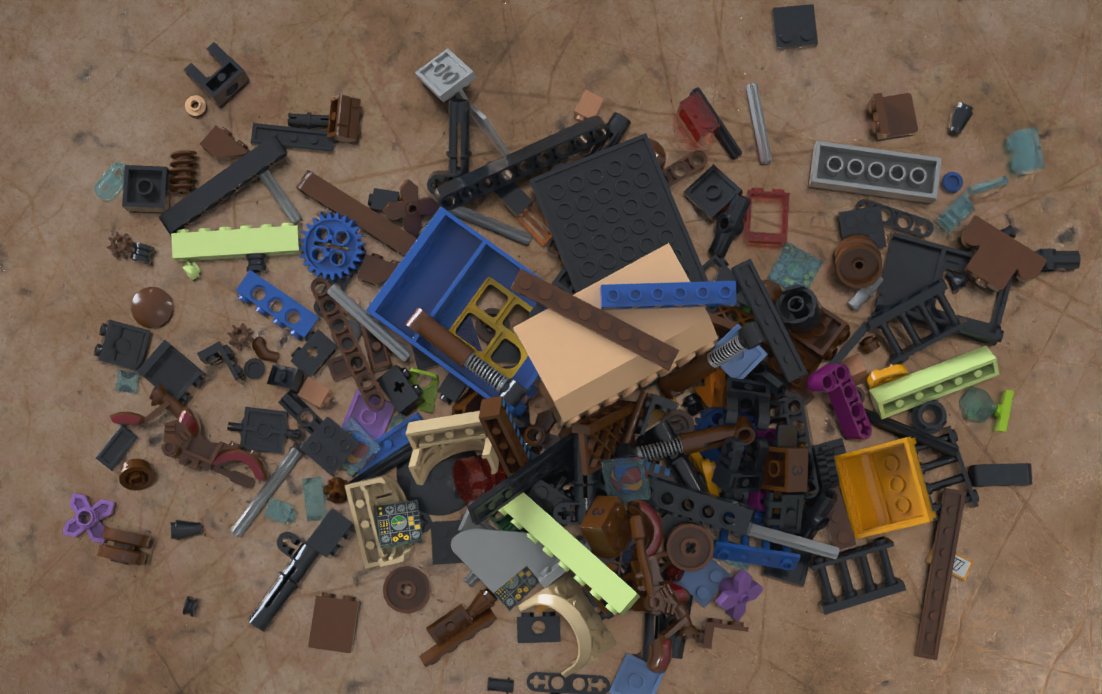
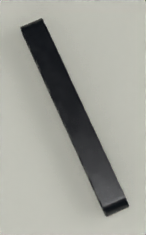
(512, 162)

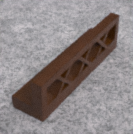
(723, 325)

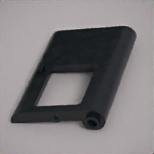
(916, 263)

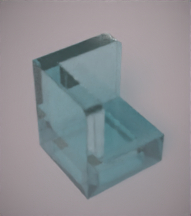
(978, 404)

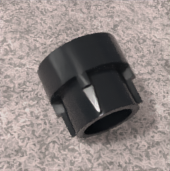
(939, 417)

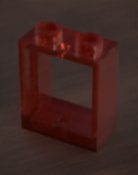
(696, 112)
(767, 238)

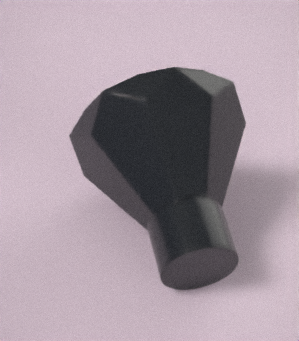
(958, 280)

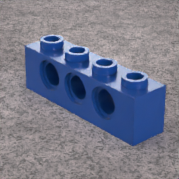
(254, 283)

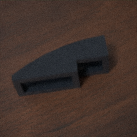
(513, 198)

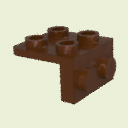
(893, 115)
(705, 636)

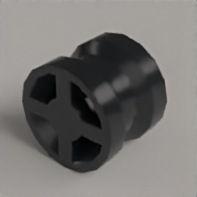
(142, 253)
(256, 262)

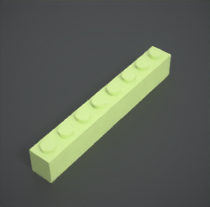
(571, 554)

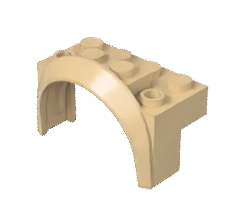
(455, 434)
(362, 499)
(571, 602)

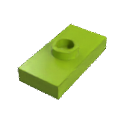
(1003, 411)

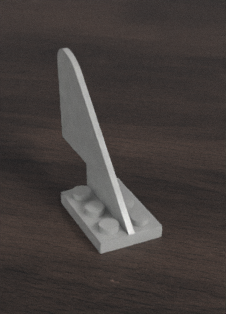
(445, 78)
(500, 555)

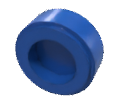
(951, 182)

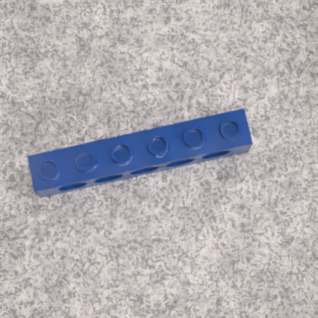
(668, 295)

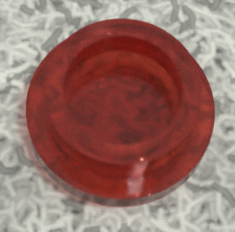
(674, 574)

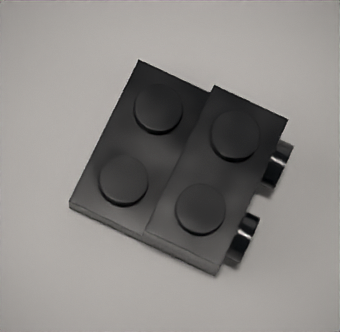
(122, 345)

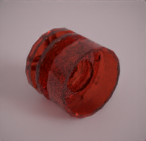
(474, 477)

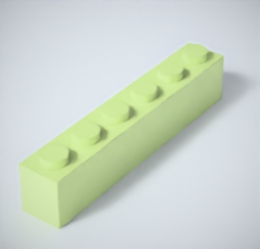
(235, 243)
(934, 382)

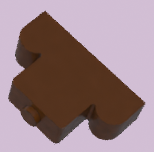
(998, 256)

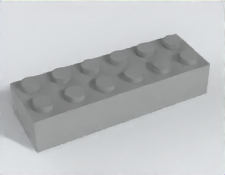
(875, 172)

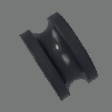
(190, 606)

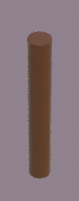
(635, 417)

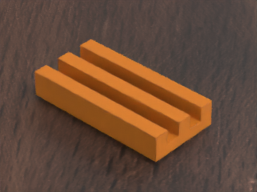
(536, 225)

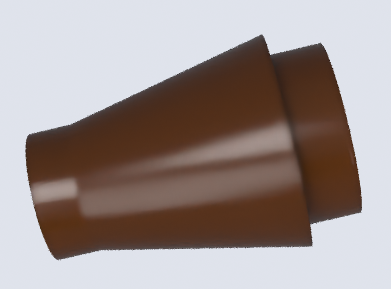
(482, 602)

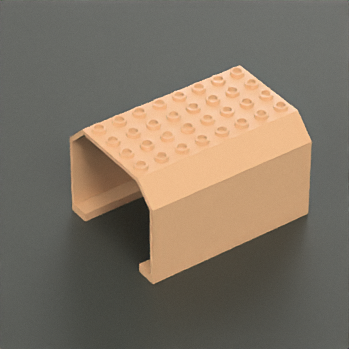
(590, 371)

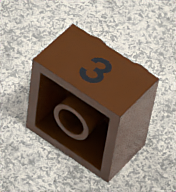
(786, 469)
(606, 526)

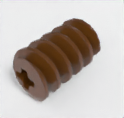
(181, 172)

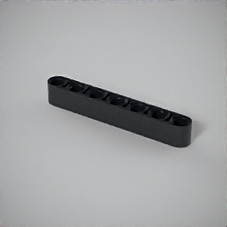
(223, 185)

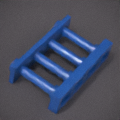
(753, 555)

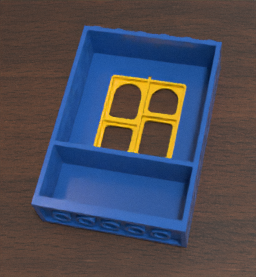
(445, 279)

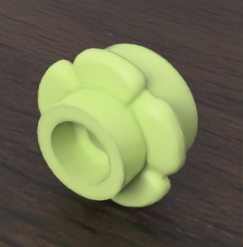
(192, 270)

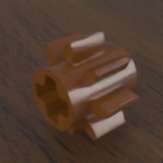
(119, 250)
(243, 341)
(336, 490)

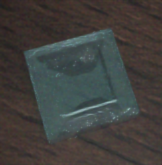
(127, 381)

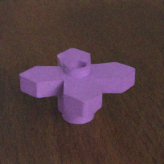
(83, 508)
(737, 593)

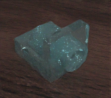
(280, 511)

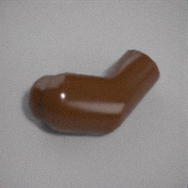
(262, 352)

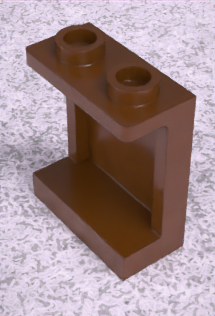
(333, 623)

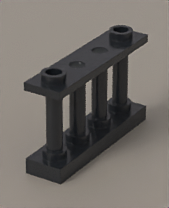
(918, 300)
(971, 495)
(871, 591)

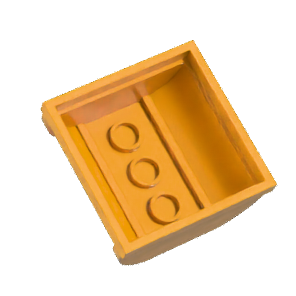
(884, 488)

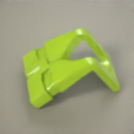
(430, 390)

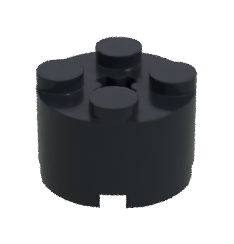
(799, 309)

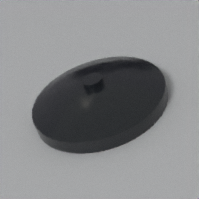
(439, 492)

